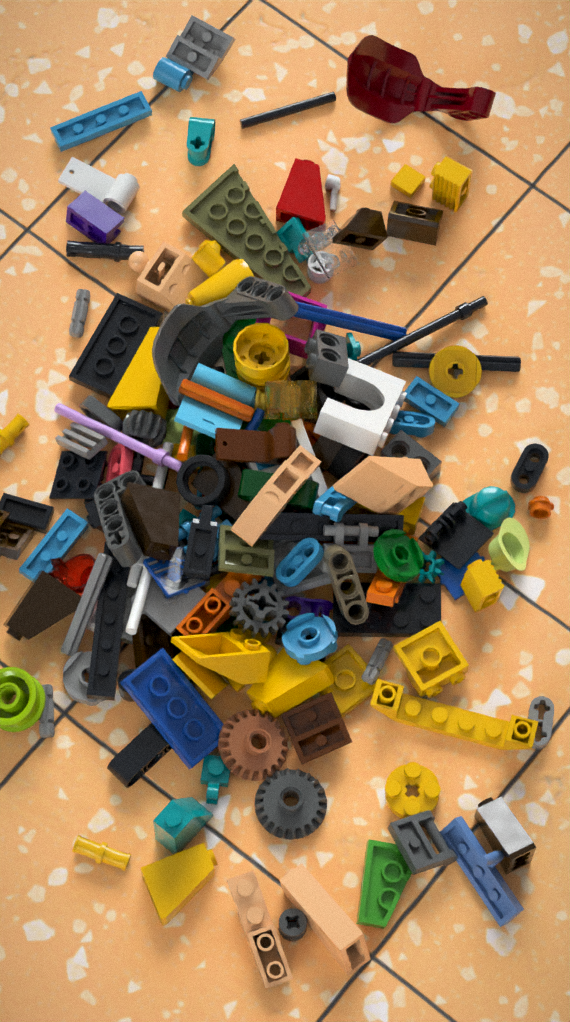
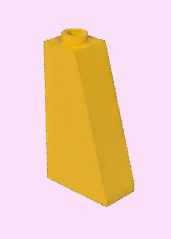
(140, 384)

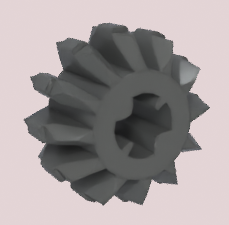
(145, 427)

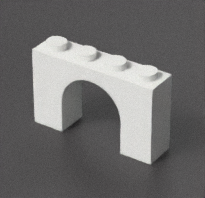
(358, 427)

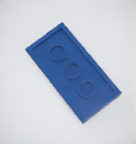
(174, 708)

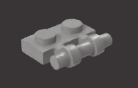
(361, 552)

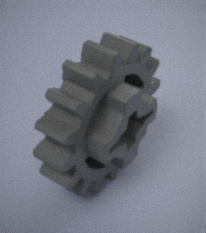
(270, 608)

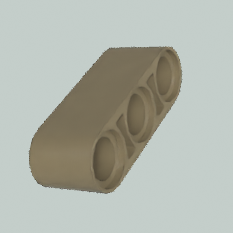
(354, 593)

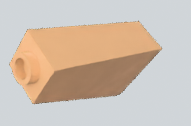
(326, 919)

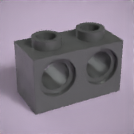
(327, 358)
(410, 448)

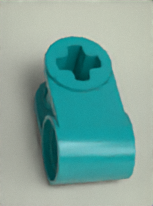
(199, 140)

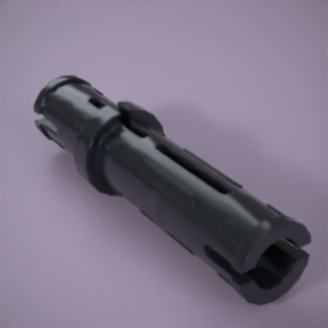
(101, 250)

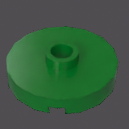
(398, 555)

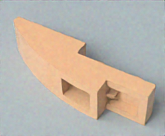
(275, 495)
(259, 929)

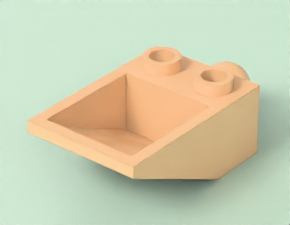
(166, 288)
(385, 483)

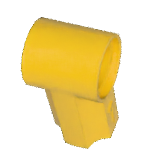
(209, 257)

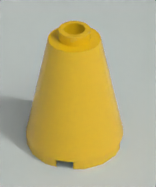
(220, 283)

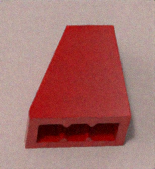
(302, 196)

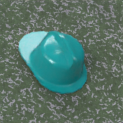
(490, 506)

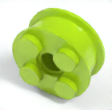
(28, 703)

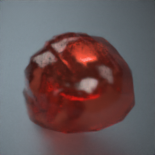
(73, 572)

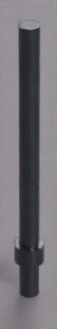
(461, 312)

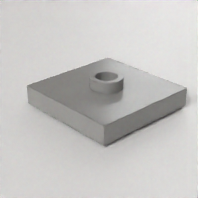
(170, 611)

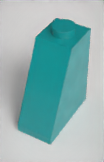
(180, 823)

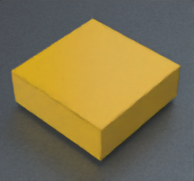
(407, 181)

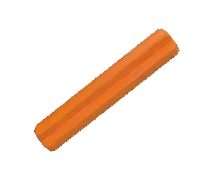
(216, 400)

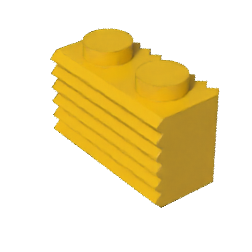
(450, 183)
(481, 585)

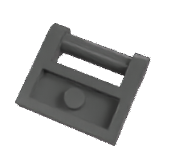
(415, 845)

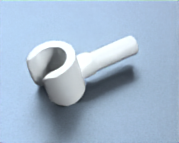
(333, 183)

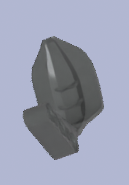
(196, 332)

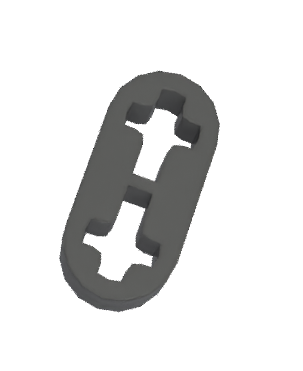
(96, 410)

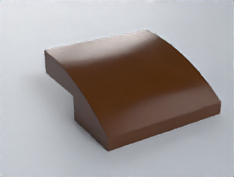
(316, 728)

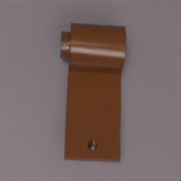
(256, 446)

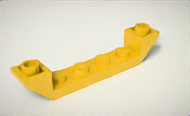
(453, 721)

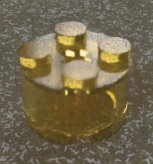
(290, 399)

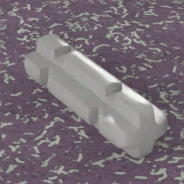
(79, 313)
(377, 661)
(46, 728)

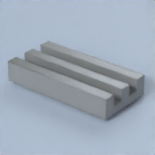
(85, 438)

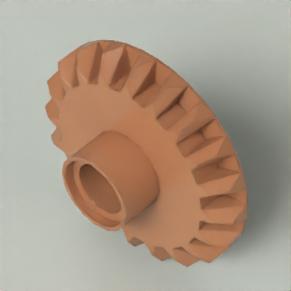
(241, 756)

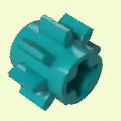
(434, 568)

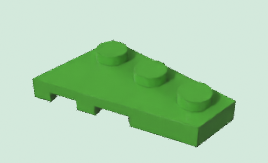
(382, 883)

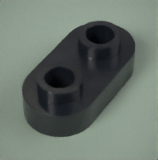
(529, 470)

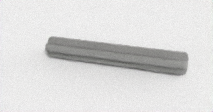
(87, 604)

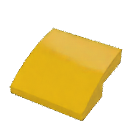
(205, 678)

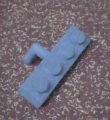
(481, 871)

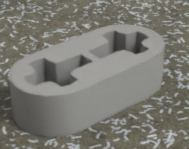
(547, 721)

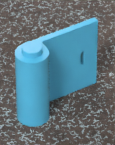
(206, 418)

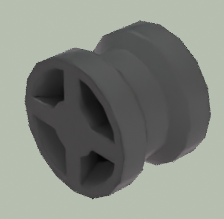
(290, 930)

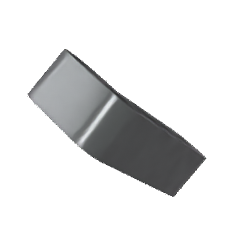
(114, 521)

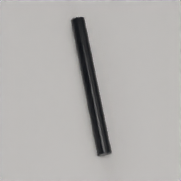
(287, 110)

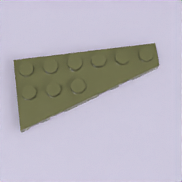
(244, 231)

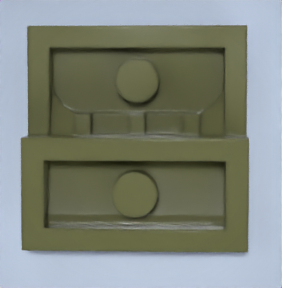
(240, 557)

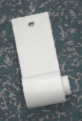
(112, 192)

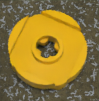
(466, 361)
(411, 775)

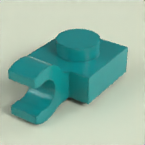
(292, 236)
(214, 775)

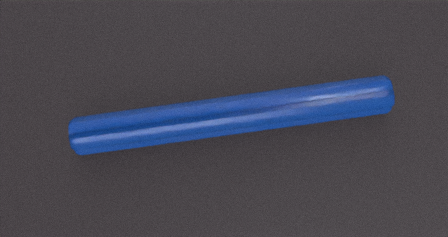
(349, 321)

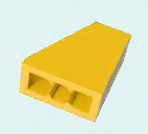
(288, 684)
(178, 879)

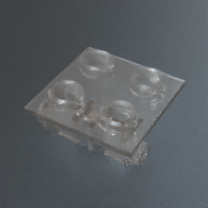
(331, 256)

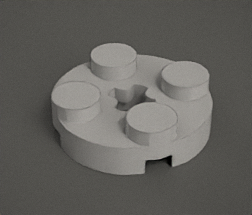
(74, 678)

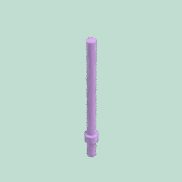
(158, 456)

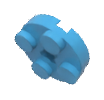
(310, 650)

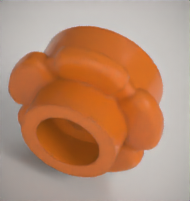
(540, 507)

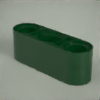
(253, 481)

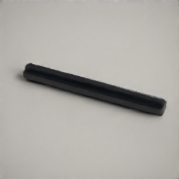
(487, 362)

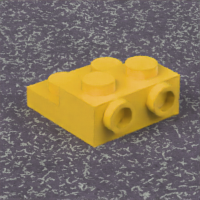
(431, 660)

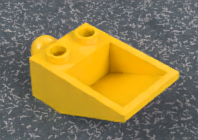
(229, 654)

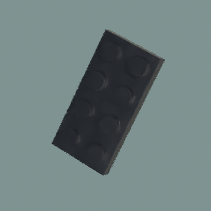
(114, 345)
(414, 612)

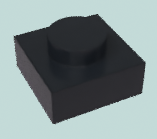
(93, 516)

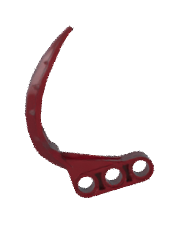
(391, 86)

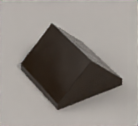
(414, 222)

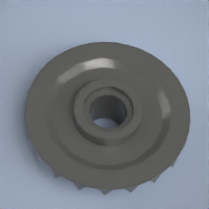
(285, 820)

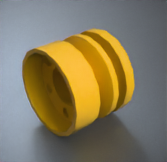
(261, 355)

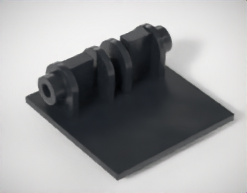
(78, 476)
(456, 535)

